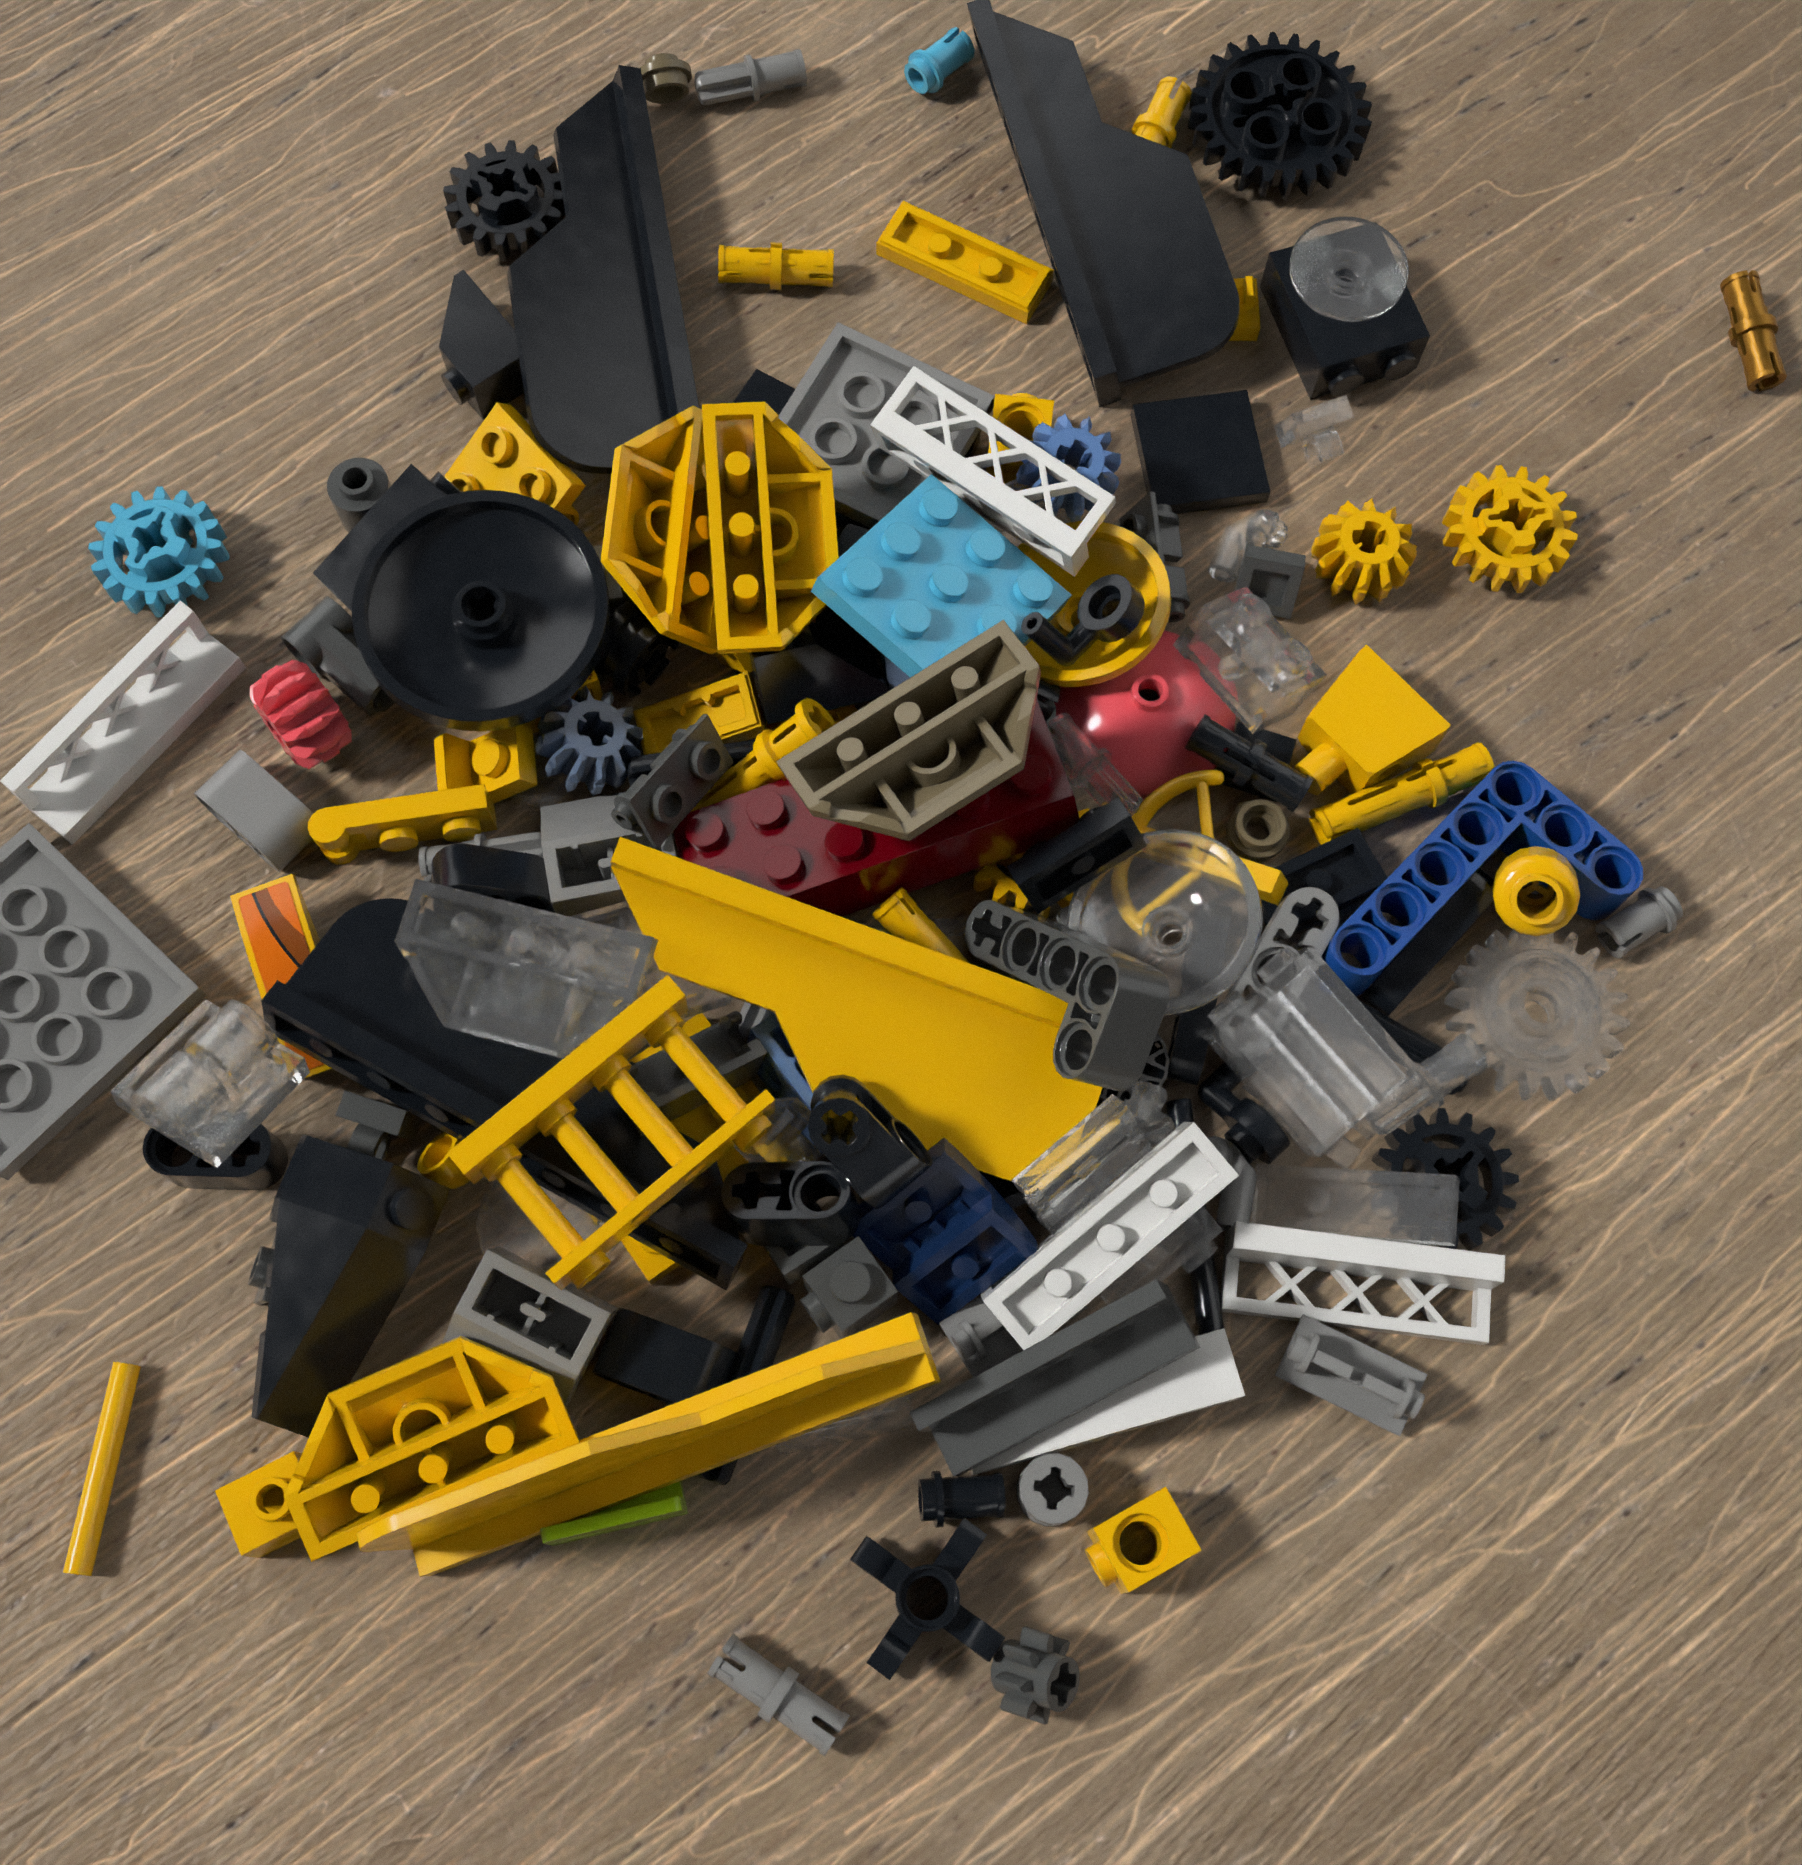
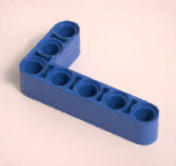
(1492, 824)

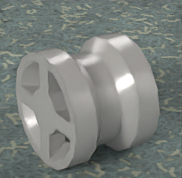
(1039, 1499)

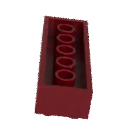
(841, 869)

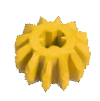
(1384, 545)

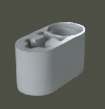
(257, 810)

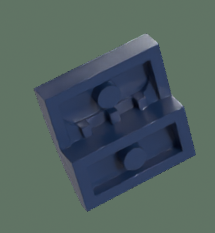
(946, 1235)

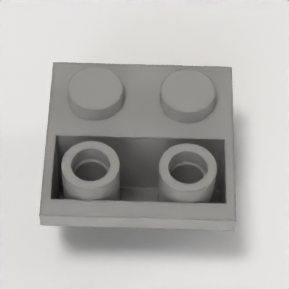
(578, 850)
(528, 1318)

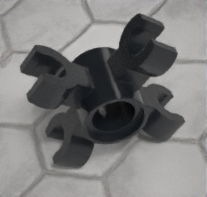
(954, 1619)

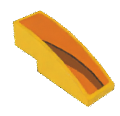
(277, 938)

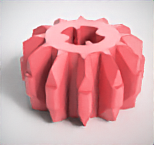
(300, 714)

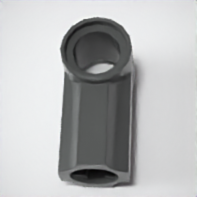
(329, 648)

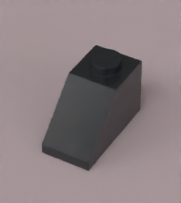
(478, 349)
(816, 668)

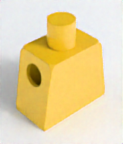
(1367, 727)

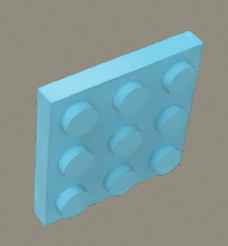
(934, 580)

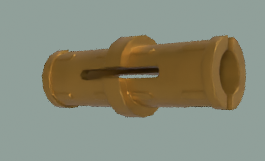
(1753, 331)

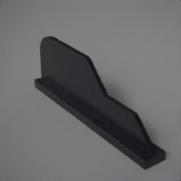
(1113, 213)
(601, 291)
(370, 1020)

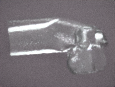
(1257, 528)

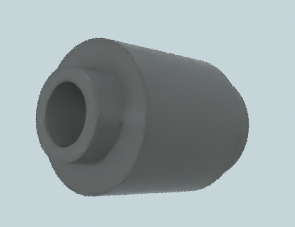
(355, 489)

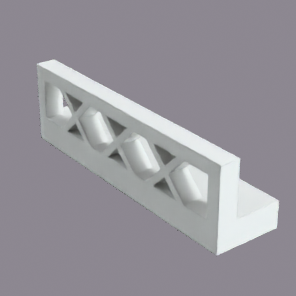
(980, 490)
(127, 727)
(1109, 1235)
(1365, 1258)

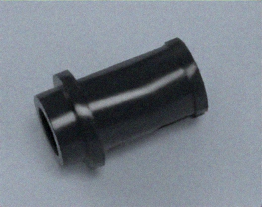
(960, 1497)

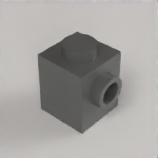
(848, 1290)

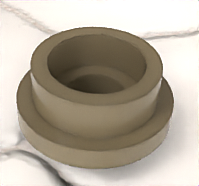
(665, 78)
(1266, 815)

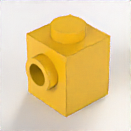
(258, 1509)

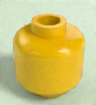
(1539, 912)

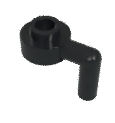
(1105, 612)
(1249, 1124)

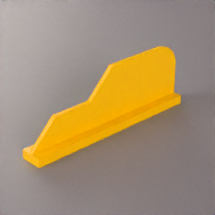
(923, 1031)
(663, 1447)

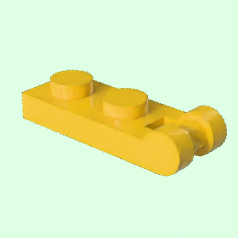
(402, 822)

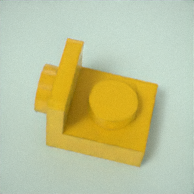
(498, 759)

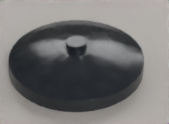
(481, 610)

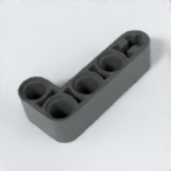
(1109, 995)

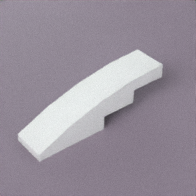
(1185, 1386)

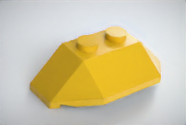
(766, 526)
(660, 529)
(419, 1436)

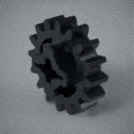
(506, 199)
(1475, 1204)

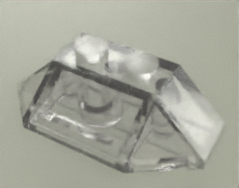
(519, 969)

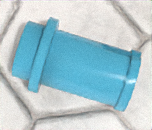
(931, 66)

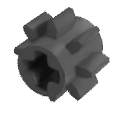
(1035, 1675)

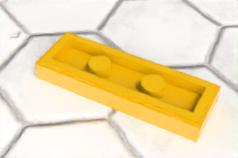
(964, 262)

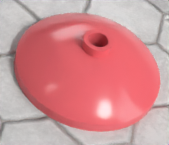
(1146, 735)

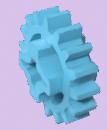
(158, 551)

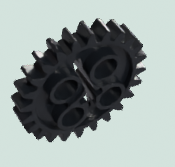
(1279, 115)

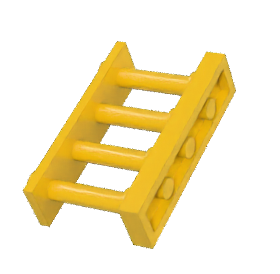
(550, 1109)

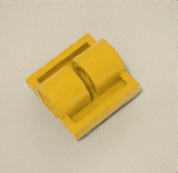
(510, 459)

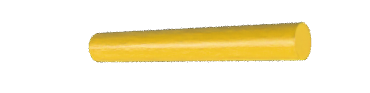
(102, 1469)

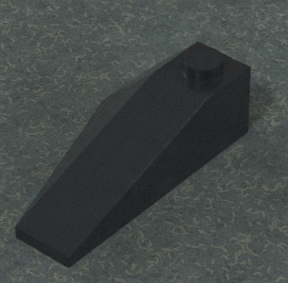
(339, 1264)

